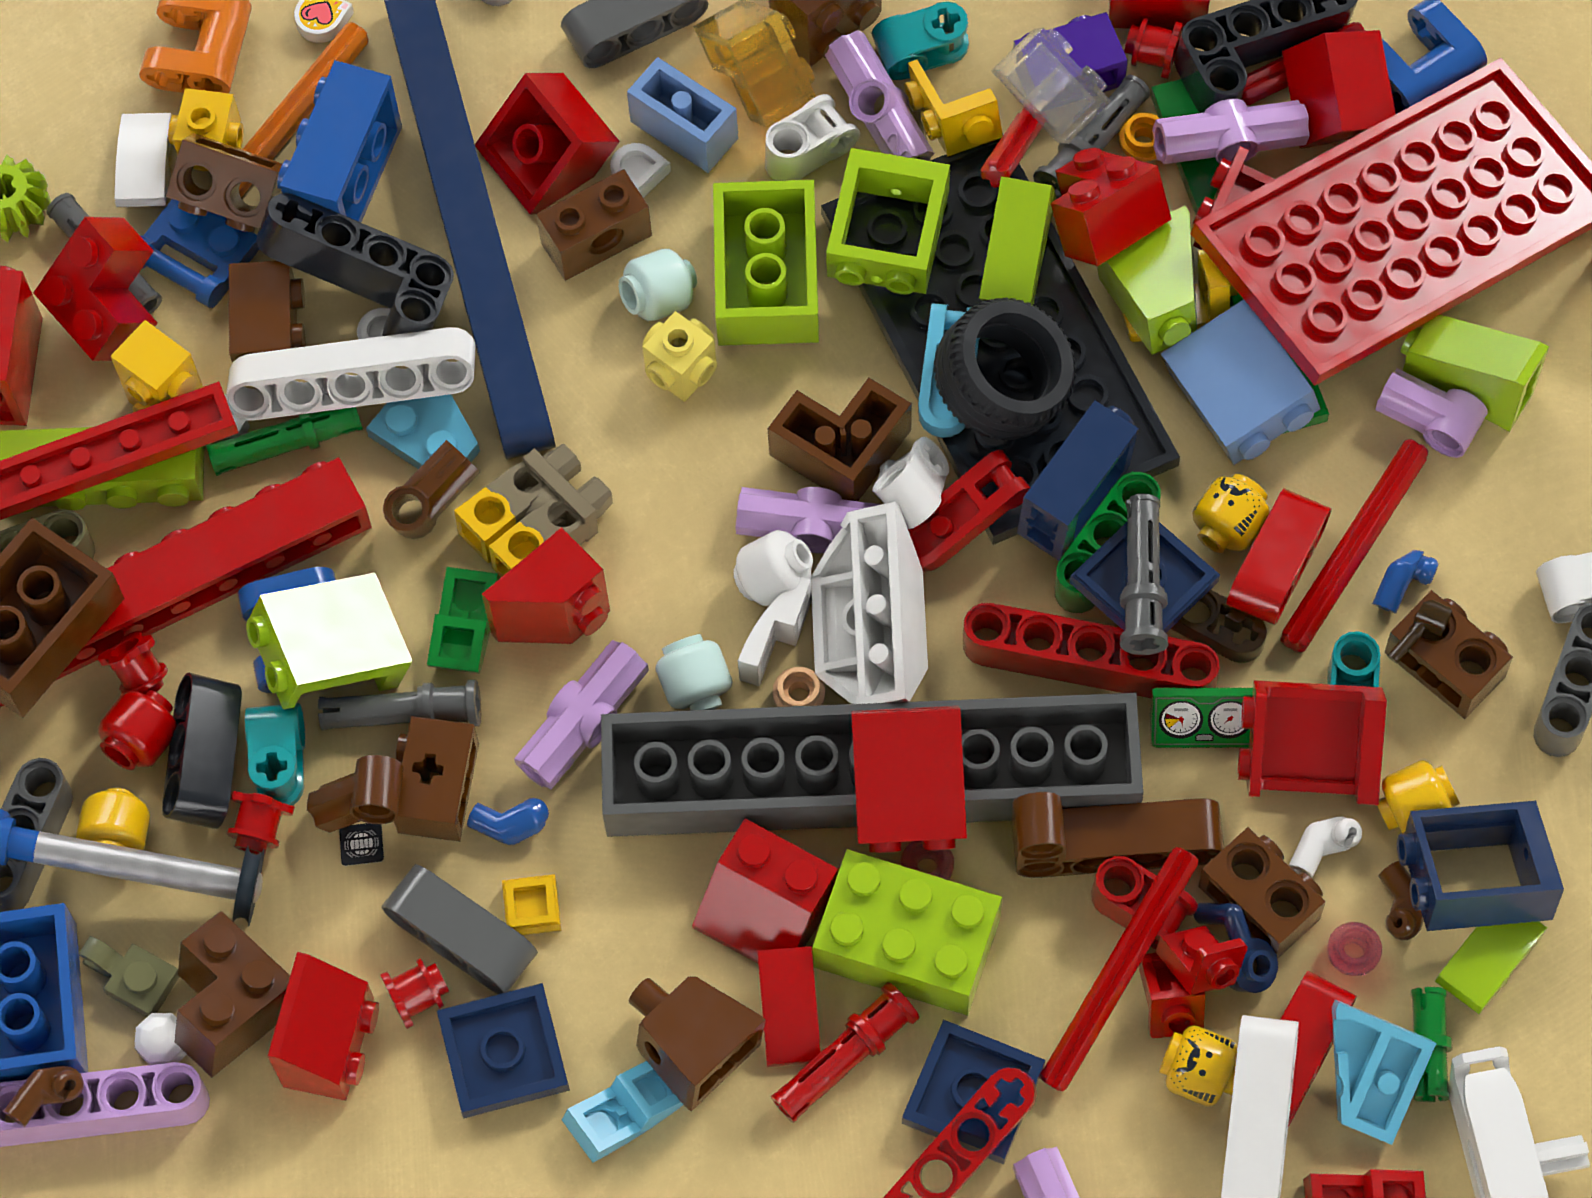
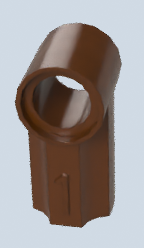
(435, 486)
(363, 796)

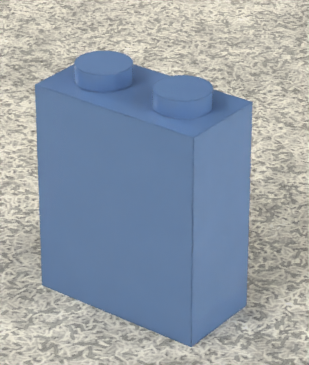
(1241, 382)

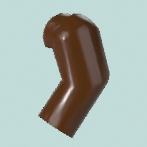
(1402, 920)
(44, 1088)

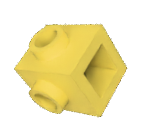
(679, 355)

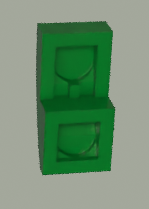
(462, 623)

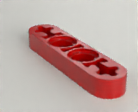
(947, 1143)

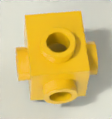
(208, 115)

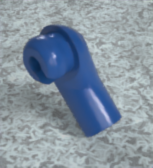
(1400, 574)
(512, 825)

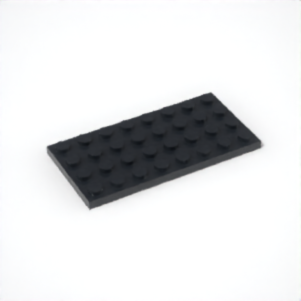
(956, 281)

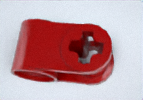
(1139, 879)

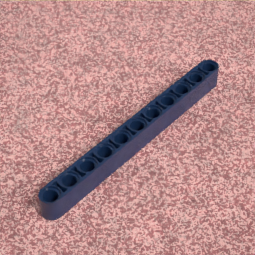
(470, 228)

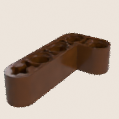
(1079, 840)

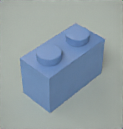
(682, 114)

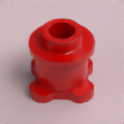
(1153, 45)
(135, 663)
(257, 821)
(415, 990)

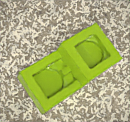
(1488, 961)

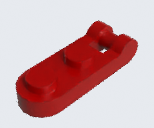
(967, 510)

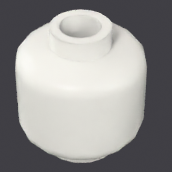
(771, 566)

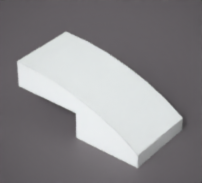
(142, 160)
(779, 622)

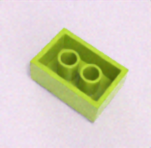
(765, 262)
(907, 931)

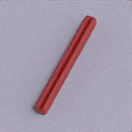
(1354, 546)
(1119, 969)

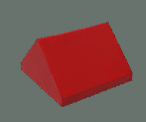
(1341, 83)

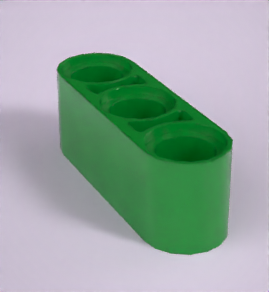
(1103, 523)

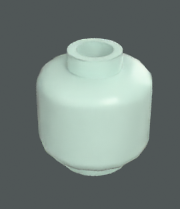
(657, 284)
(693, 674)

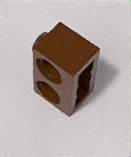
(228, 169)
(1438, 662)
(1256, 896)

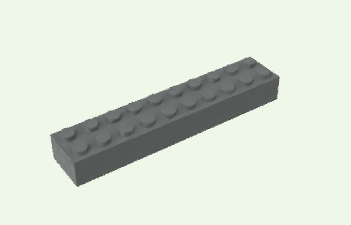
(798, 762)

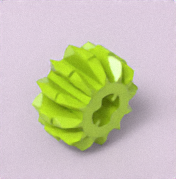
(21, 197)

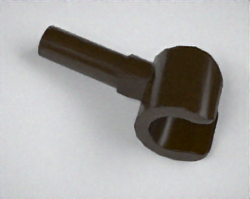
(1432, 617)

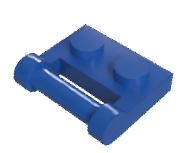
(203, 240)

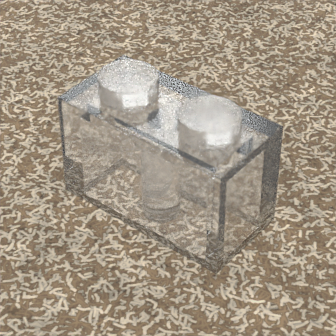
(1052, 84)

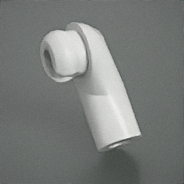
(1323, 839)

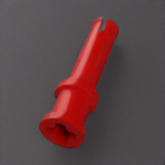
(863, 1037)

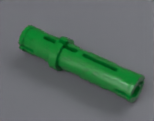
(282, 438)

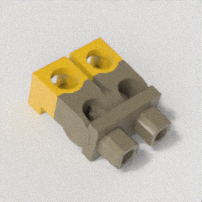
(529, 506)

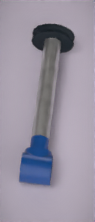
(136, 865)

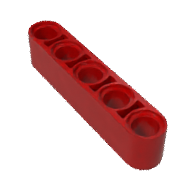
(1070, 636)

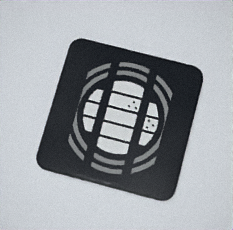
(361, 844)

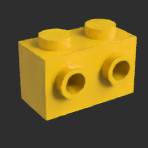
(154, 367)

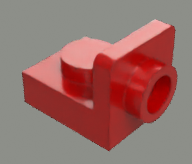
(1201, 960)
(1168, 1001)

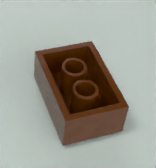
(48, 611)

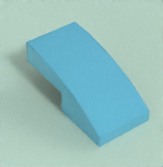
(621, 1112)

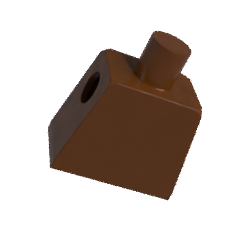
(694, 1035)

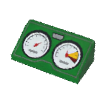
(1198, 718)

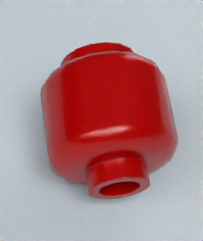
(137, 729)

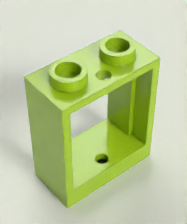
(894, 178)

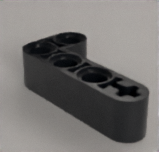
(1229, 52)
(357, 260)

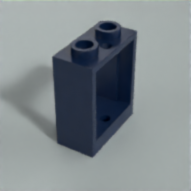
(1077, 479)
(1480, 826)

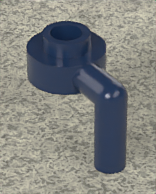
(1236, 926)

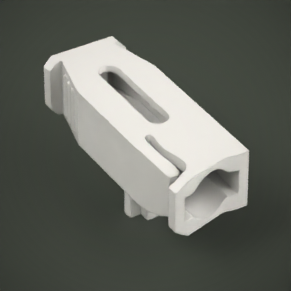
(1498, 1133)

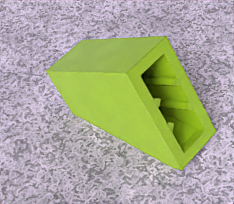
(1017, 240)
(1156, 283)
(1479, 360)

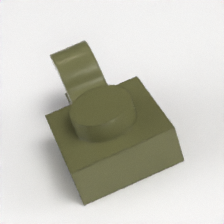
(136, 979)

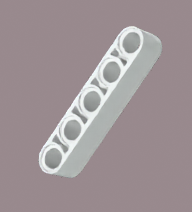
(331, 389)
(1260, 1108)

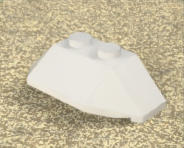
(870, 609)

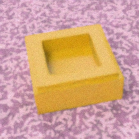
(532, 904)

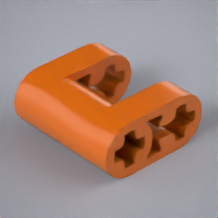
(217, 49)

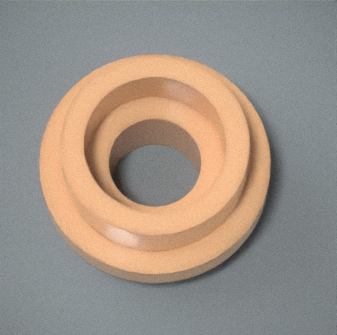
(798, 678)

